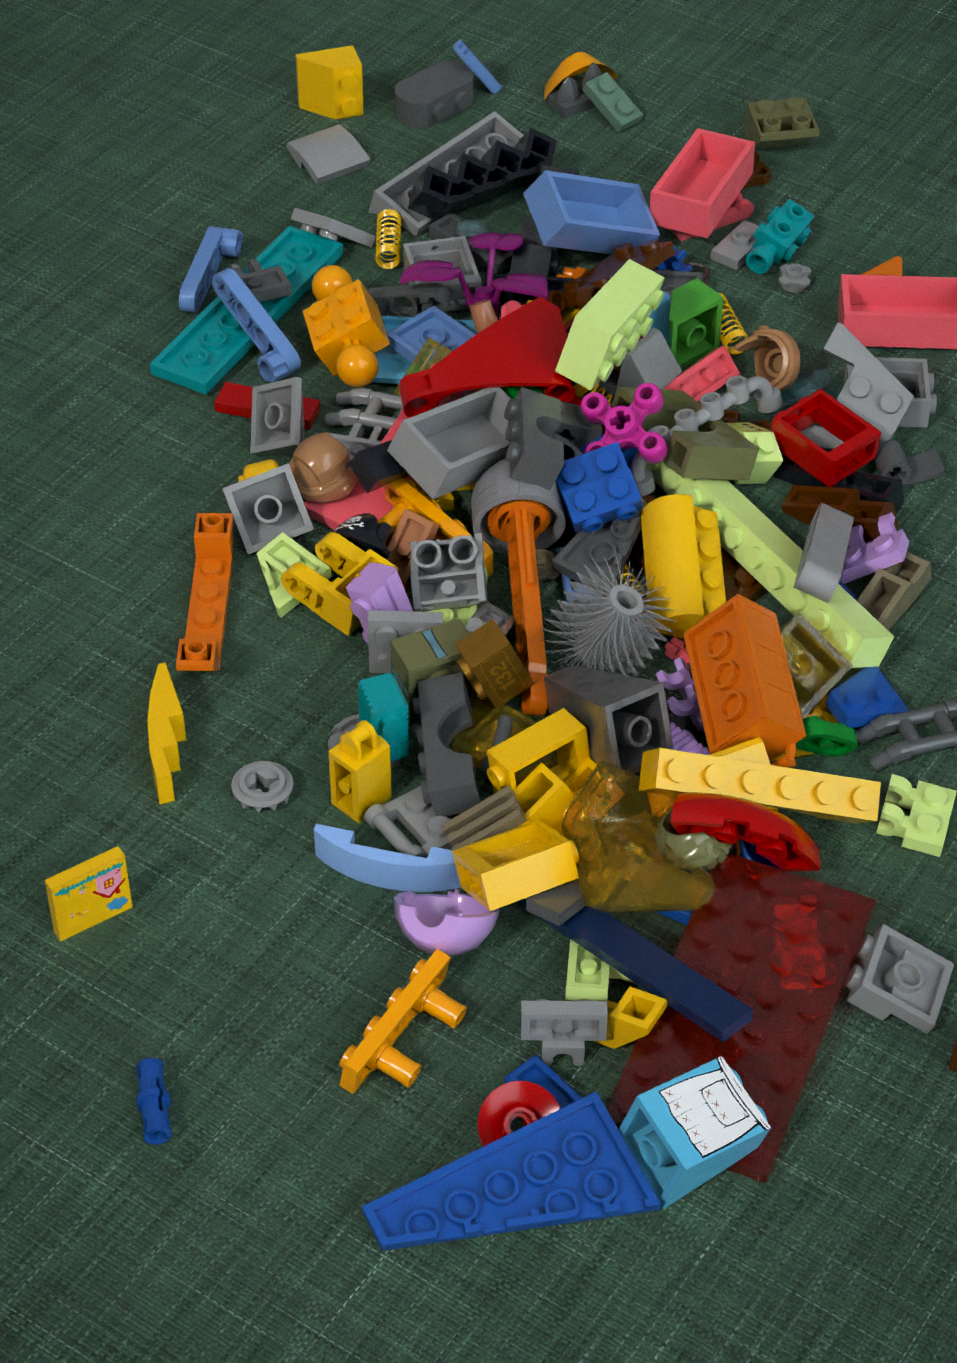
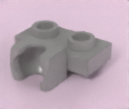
(564, 1026)

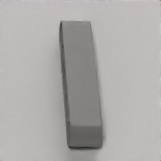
(824, 552)

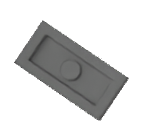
(570, 97)

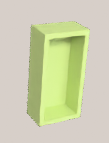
(610, 325)

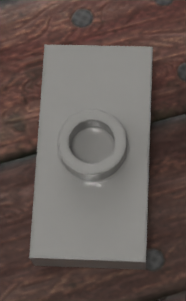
(735, 246)

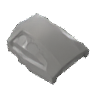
(448, 573)

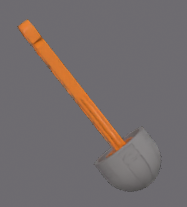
(515, 523)

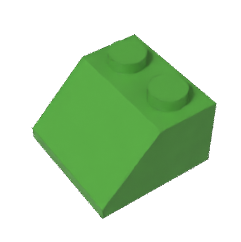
(694, 322)

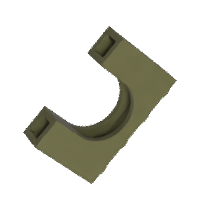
(708, 454)

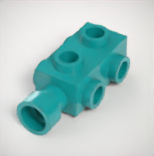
(779, 236)

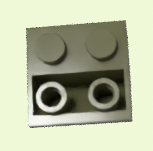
(780, 123)

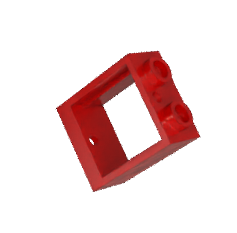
(830, 467)

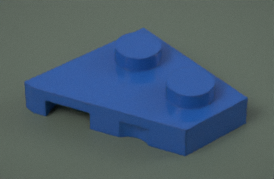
(864, 699)

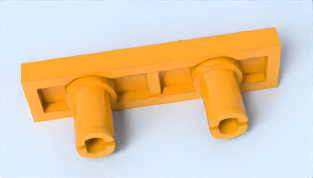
(405, 495)
(403, 1006)

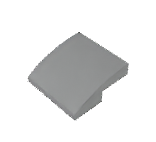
(328, 154)

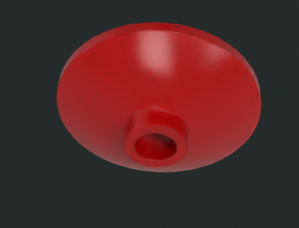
(512, 1101)

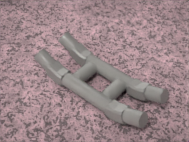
(370, 417)

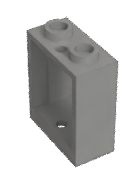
(452, 250)
(913, 376)

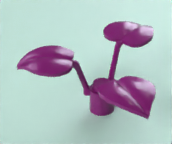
(441, 270)

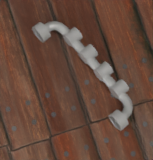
(766, 400)

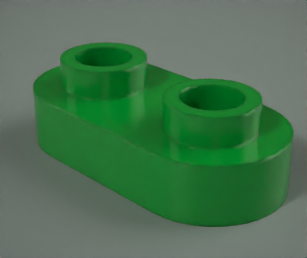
(827, 738)

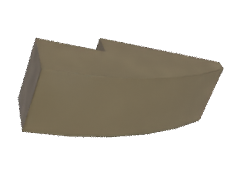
(895, 589)

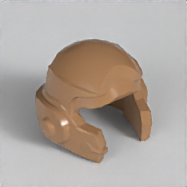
(775, 356)
(321, 469)

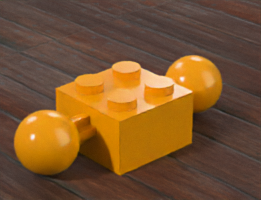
(345, 326)

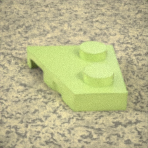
(276, 559)

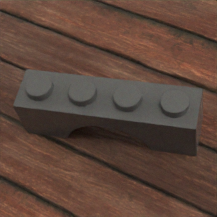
(444, 713)

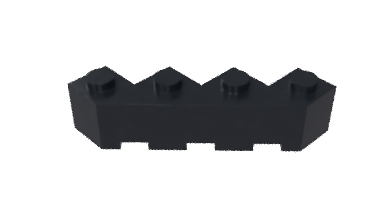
(477, 181)
(532, 254)

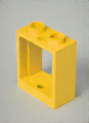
(556, 732)
(516, 864)

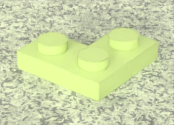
(588, 975)

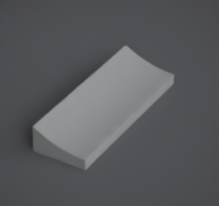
(473, 142)

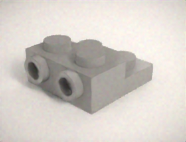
(899, 979)

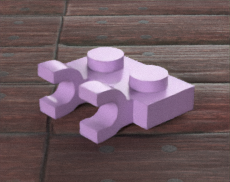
(868, 557)
(682, 680)

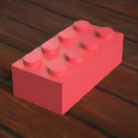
(702, 182)
(899, 310)

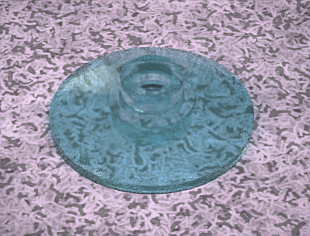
(806, 385)

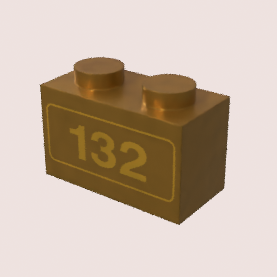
(493, 664)

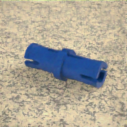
(153, 1101)

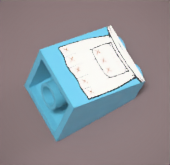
(692, 1129)

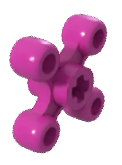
(625, 423)

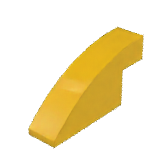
(547, 796)

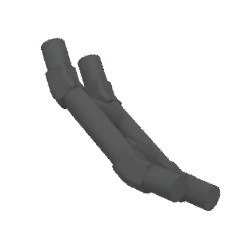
(912, 742)

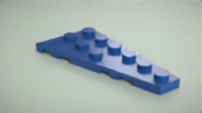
(537, 1177)

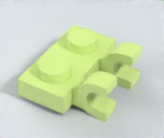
(928, 819)

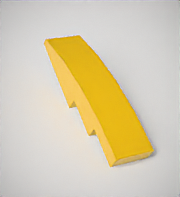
(164, 731)

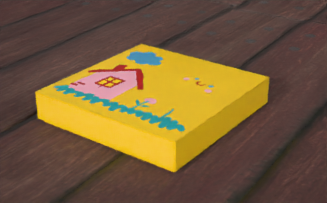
(88, 893)

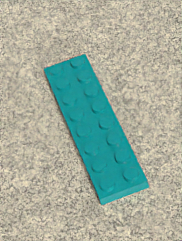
(215, 338)

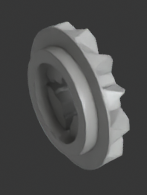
(269, 774)

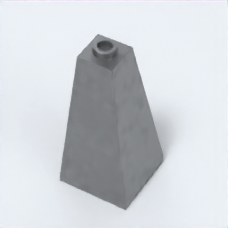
(618, 710)

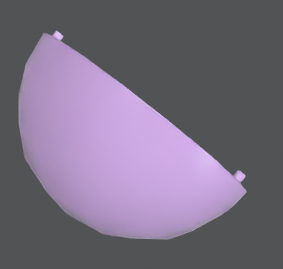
(443, 922)

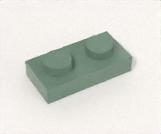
(612, 102)

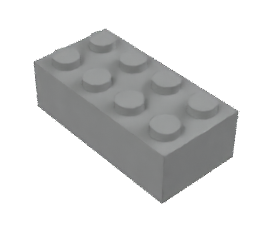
(453, 441)

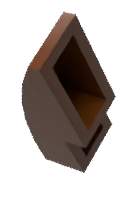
(805, 500)

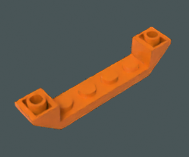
(209, 594)

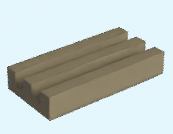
(482, 818)

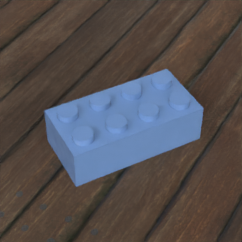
(589, 212)

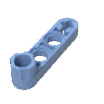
(214, 246)
(278, 355)

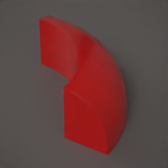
(736, 818)

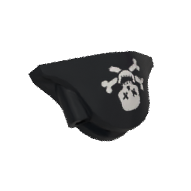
(365, 533)

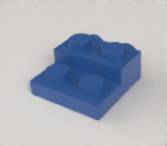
(598, 489)

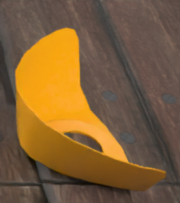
(573, 66)

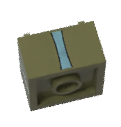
(427, 656)

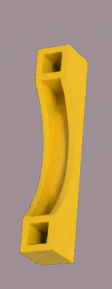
(774, 786)

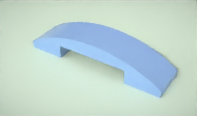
(384, 867)

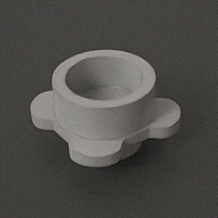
(794, 277)

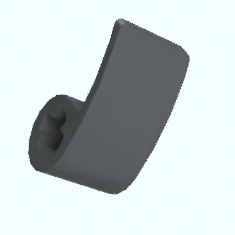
(915, 469)

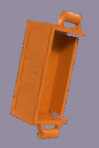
(744, 680)

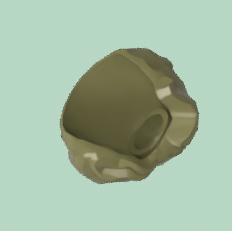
(688, 850)

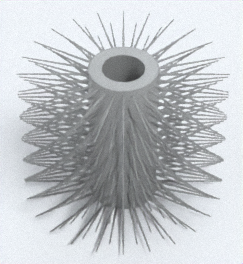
(608, 623)

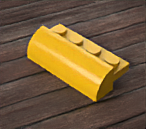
(686, 560)

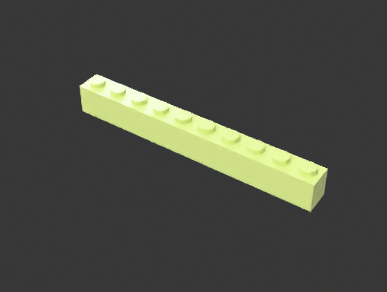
(774, 563)

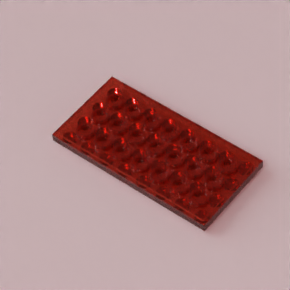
(786, 955)

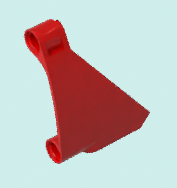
(510, 352)

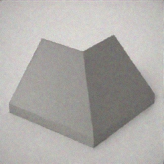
(277, 417)

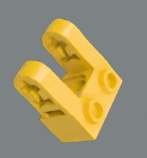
(325, 597)

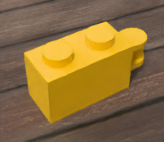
(360, 771)

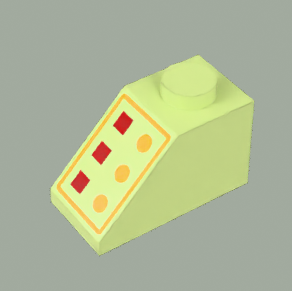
(769, 455)

